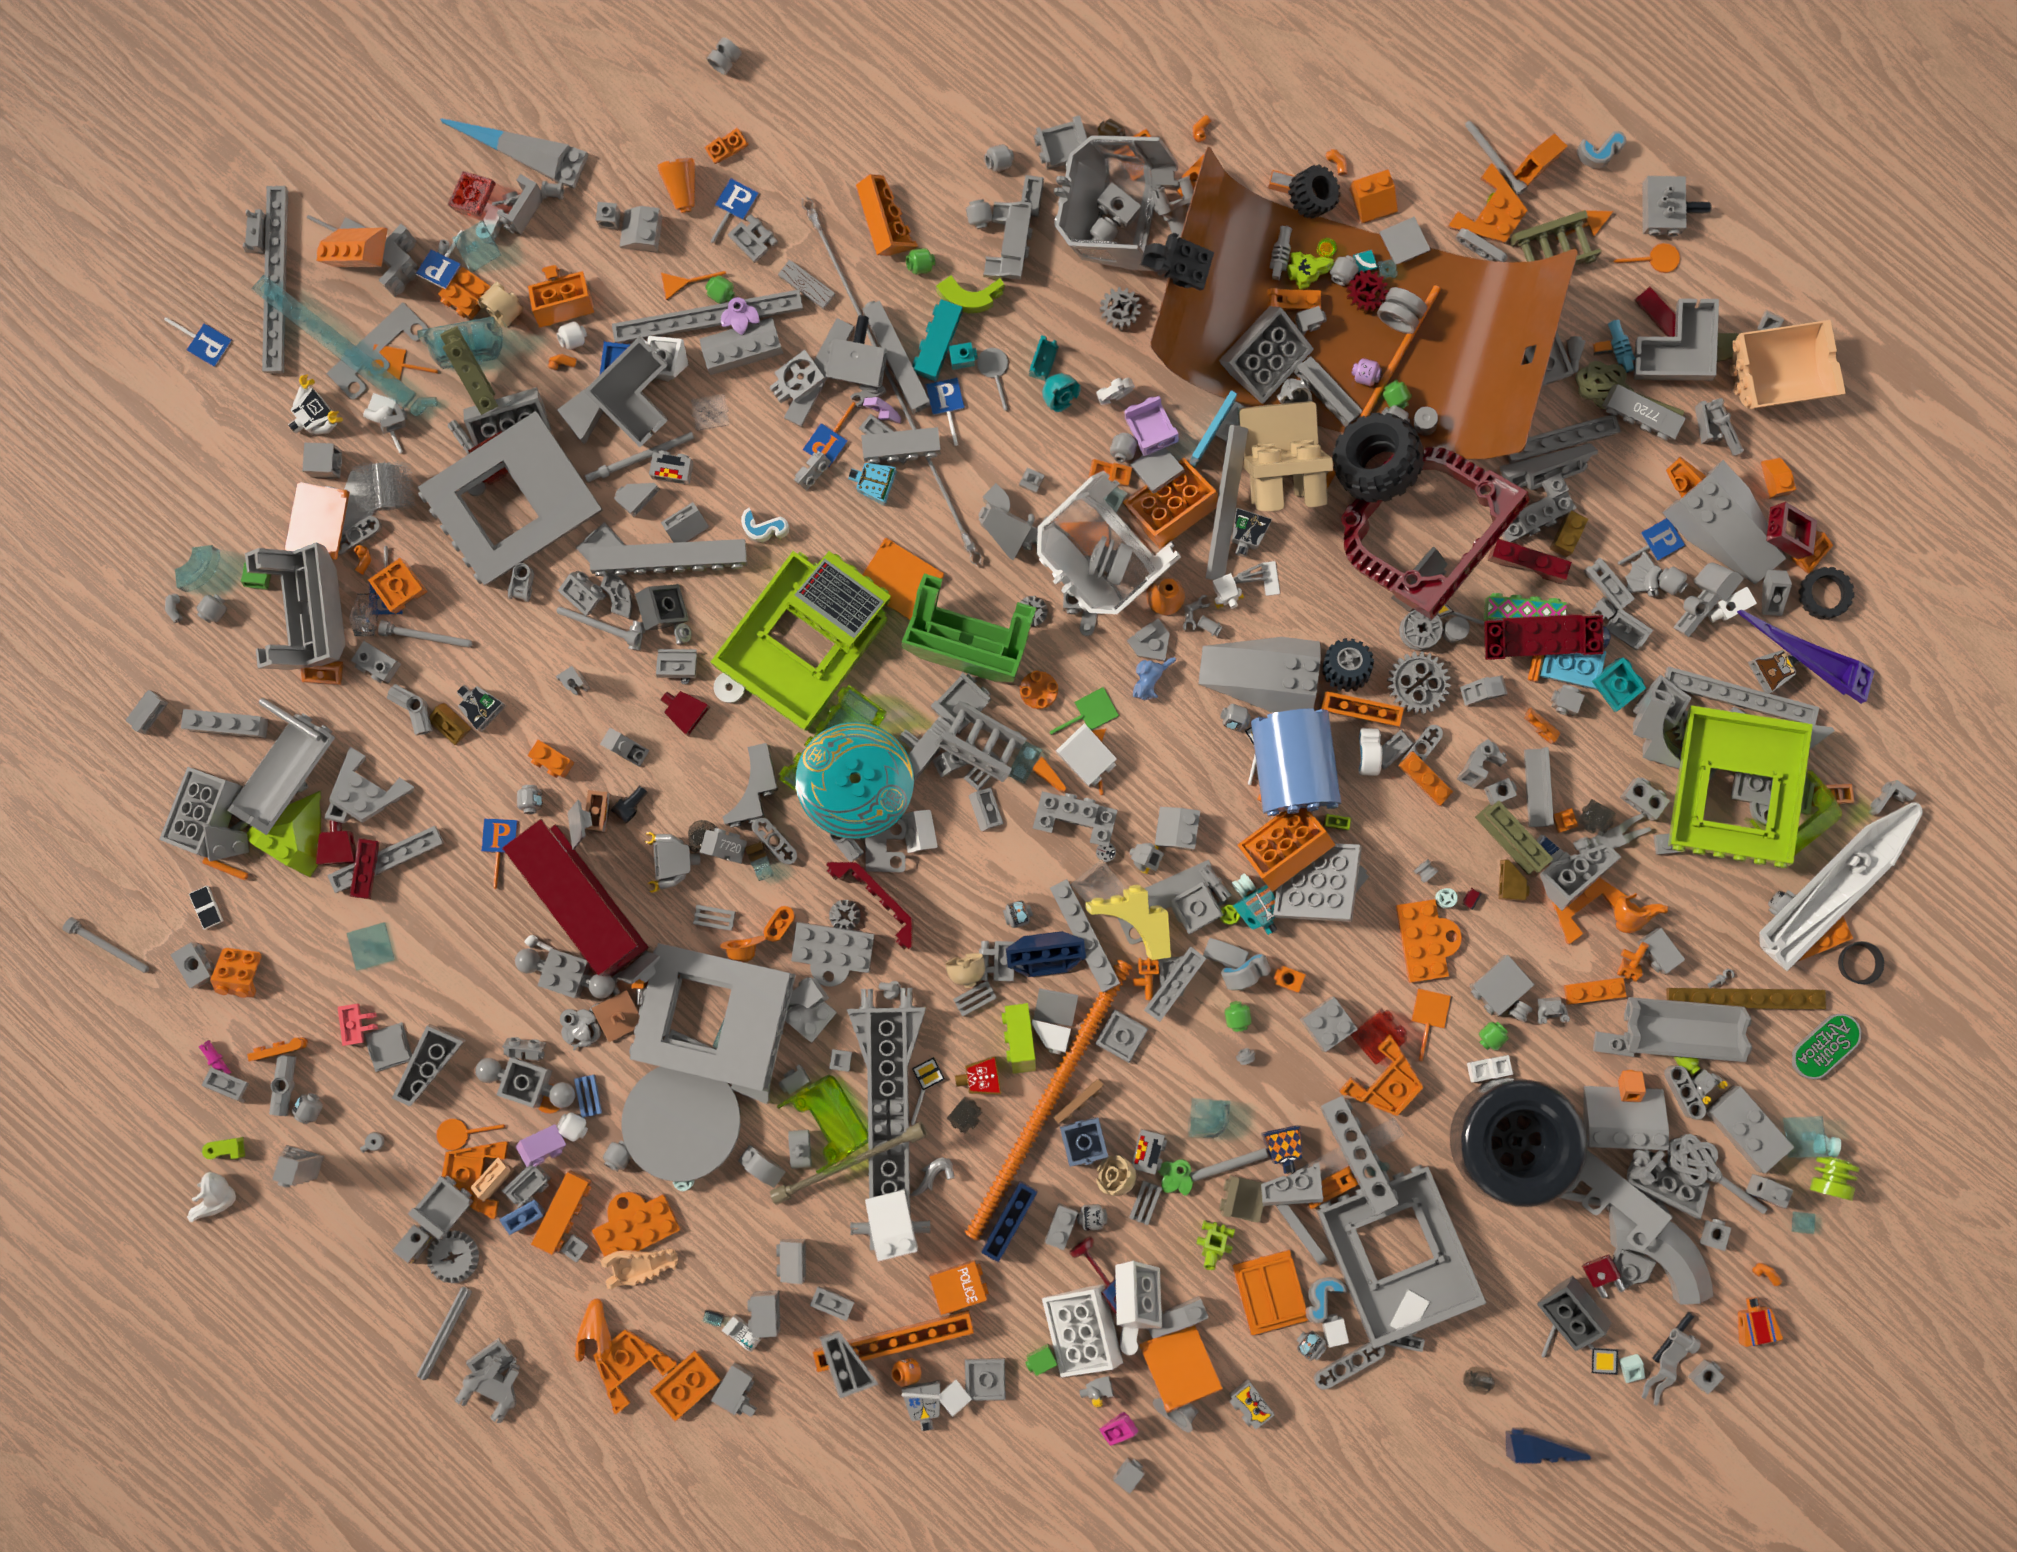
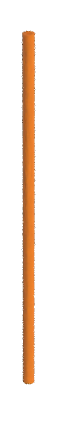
(1391, 368)

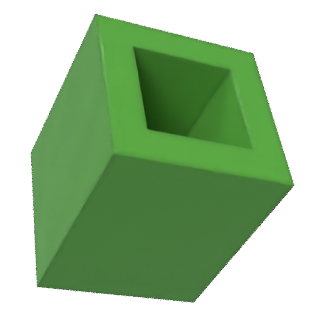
(1040, 1360)

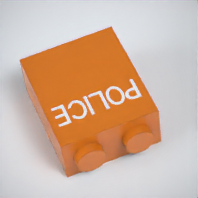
(959, 1287)

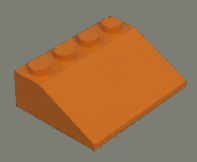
(1174, 506)
(1286, 846)

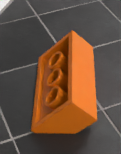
(353, 247)

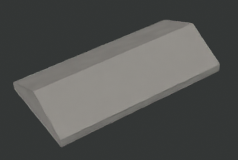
(1673, 1190)

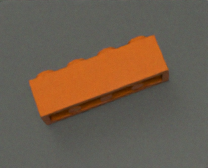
(1362, 709)
(561, 1212)

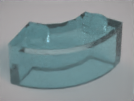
(198, 568)

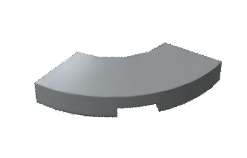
(619, 595)

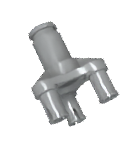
(1173, 211)

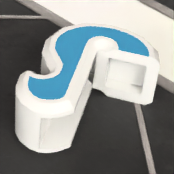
(764, 531)
(1370, 752)

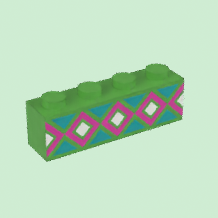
(1515, 606)

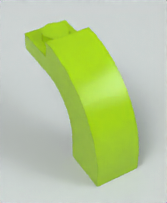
(970, 301)

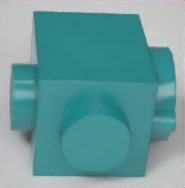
(962, 355)

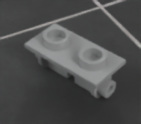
(818, 464)
(515, 1047)

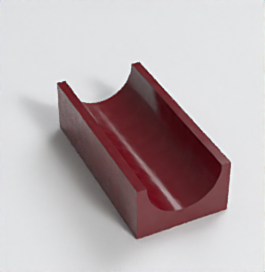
(576, 898)

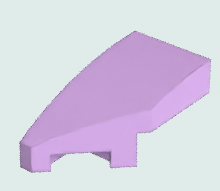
(885, 410)

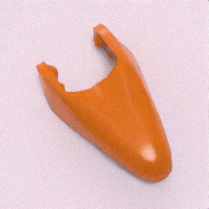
(594, 1327)

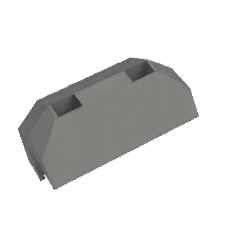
(310, 606)

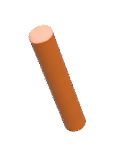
(226, 868)

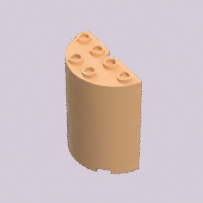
(1786, 365)

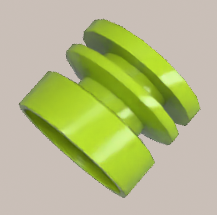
(1834, 1178)

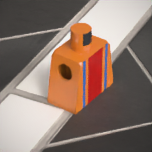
(1757, 1324)

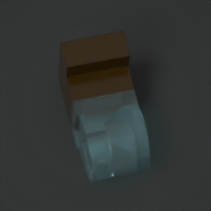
(759, 860)

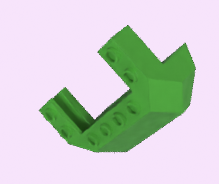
(963, 640)

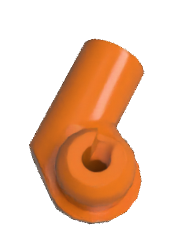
(1198, 128)
(560, 359)
(364, 558)
(1761, 1268)

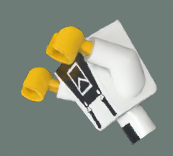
(312, 410)

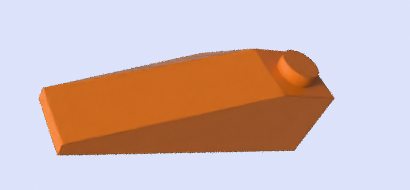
(1684, 476)

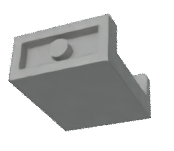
(1059, 141)
(524, 206)
(965, 691)
(1501, 986)
(441, 1207)

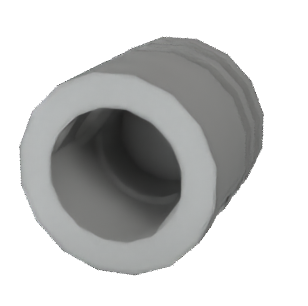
(1425, 421)
(1455, 629)

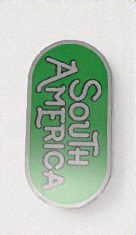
(1826, 1046)

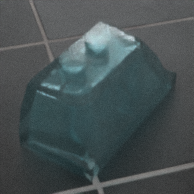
(481, 335)

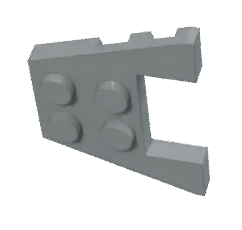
(358, 795)

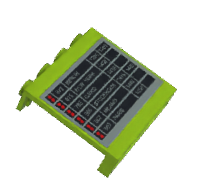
(837, 601)

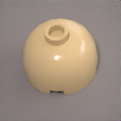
(966, 970)
(1116, 1176)

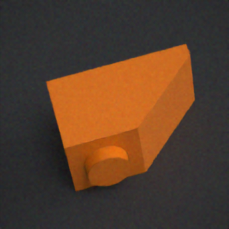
(1778, 478)

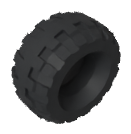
(1365, 440)

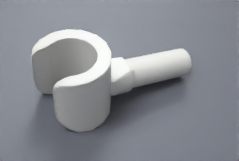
(532, 940)

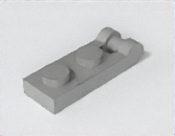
(1609, 584)

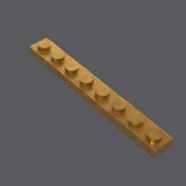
(1752, 997)

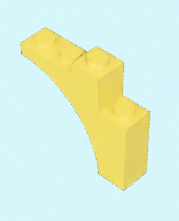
(1134, 908)

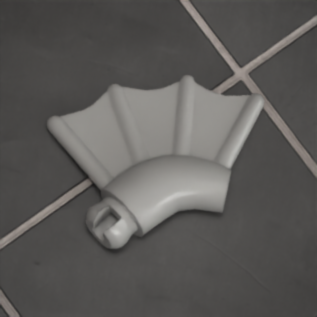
(1643, 576)

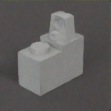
(732, 1390)

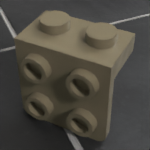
(1242, 1199)

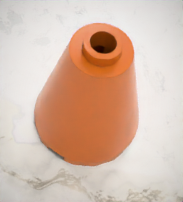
(679, 182)
(1165, 596)

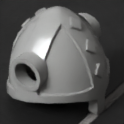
(1294, 391)

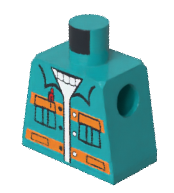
(1258, 909)

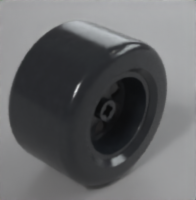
(1556, 1160)

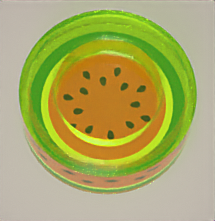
(1326, 248)

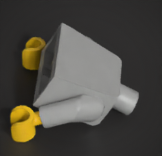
(671, 860)

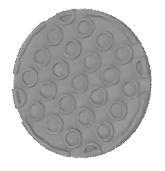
(680, 1124)

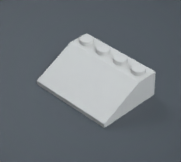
(1082, 1331)

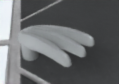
(1245, 576)

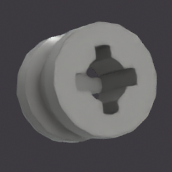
(1425, 870)
(1520, 1011)

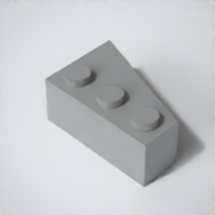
(845, 1366)

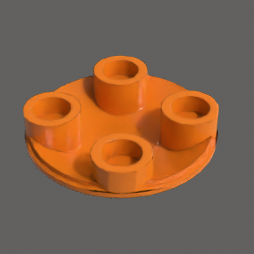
(1038, 690)

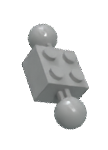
(564, 973)
(525, 1082)

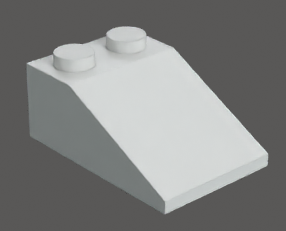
(891, 1225)

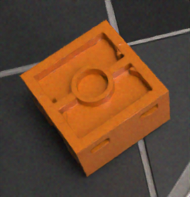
(397, 585)

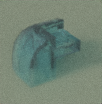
(1208, 1118)

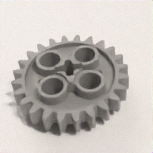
(1408, 669)

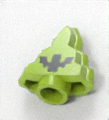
(1307, 268)

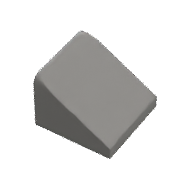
(1770, 320)

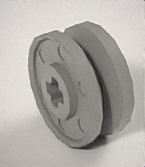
(1410, 632)

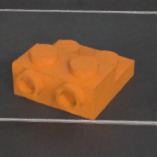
(464, 293)

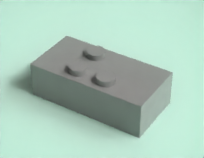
(1749, 1129)

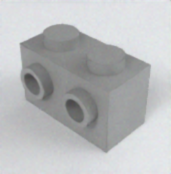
(376, 662)

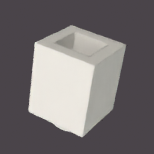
(1334, 1330)

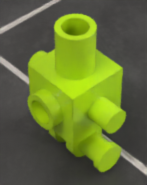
(1214, 1243)

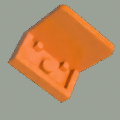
(236, 972)

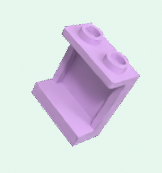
(1150, 426)

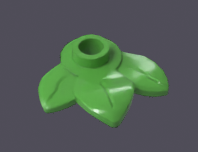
(1174, 1179)

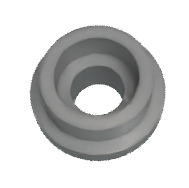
(1245, 1056)

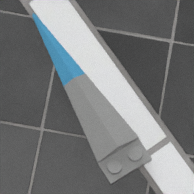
(546, 157)

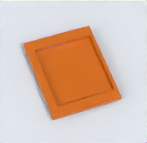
(1270, 1292)

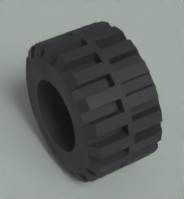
(1324, 185)

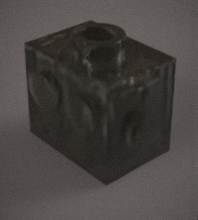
(1597, 818)
(965, 1115)

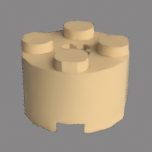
(500, 304)

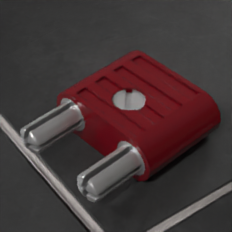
(1603, 1271)

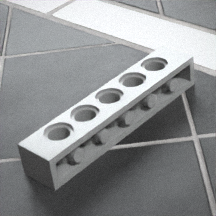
(1378, 1204)

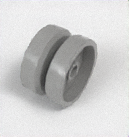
(1402, 310)

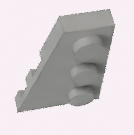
(1295, 1188)

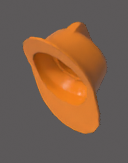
(742, 949)

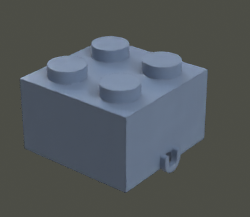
(1083, 1141)

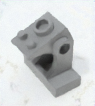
(1473, 771)

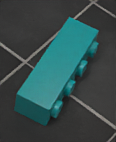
(938, 340)

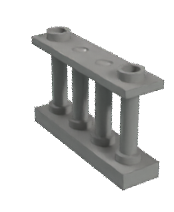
(972, 755)

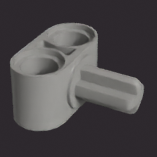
(800, 1149)

